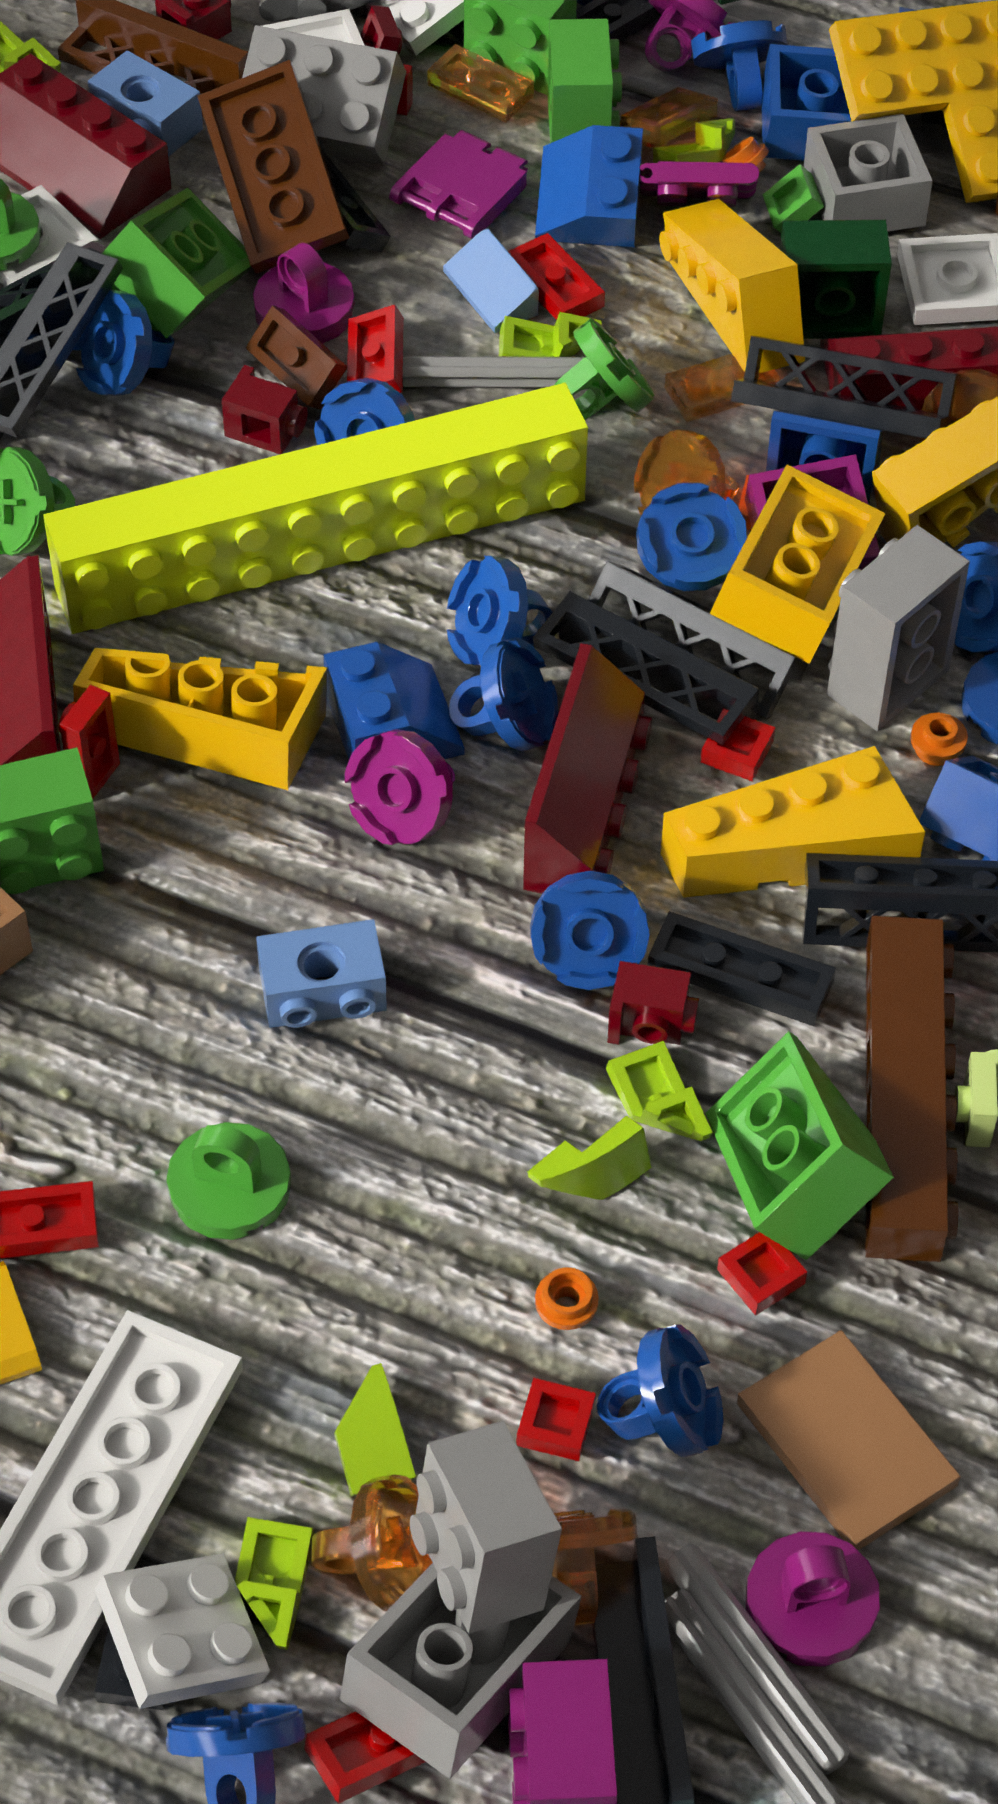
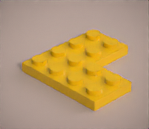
(927, 65)

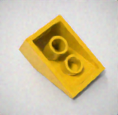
(795, 563)

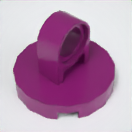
(684, 21)
(309, 291)
(399, 787)
(813, 1597)

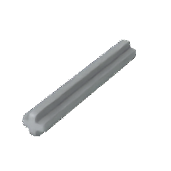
(485, 371)
(785, 1692)
(747, 1703)

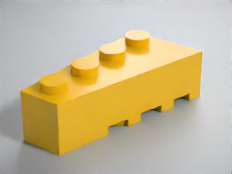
(735, 278)
(942, 479)
(212, 715)
(770, 826)

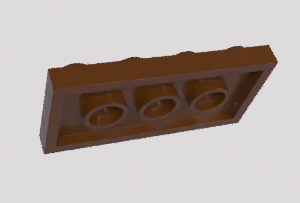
(272, 165)

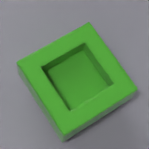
(793, 198)

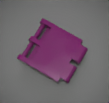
(710, 180)
(462, 182)

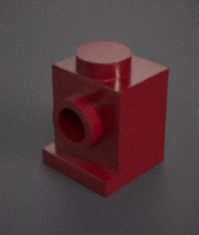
(202, 16)
(262, 412)
(651, 1004)

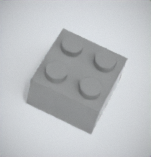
(869, 172)
(485, 1527)

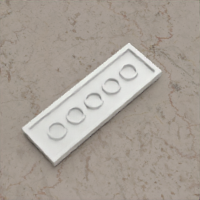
(102, 1494)

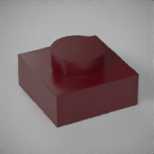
(381, 30)

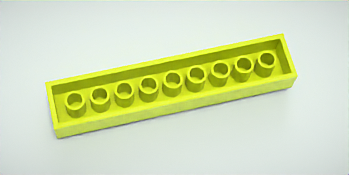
(317, 507)

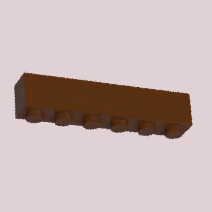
(908, 1087)

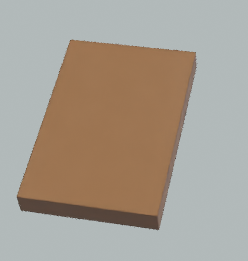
(848, 1440)

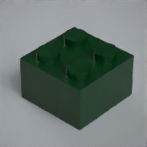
(840, 275)

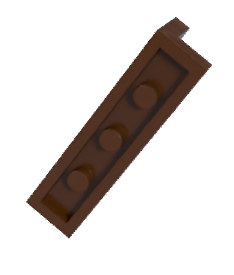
(169, 46)

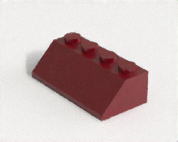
(77, 147)
(937, 349)
(26, 667)
(585, 773)

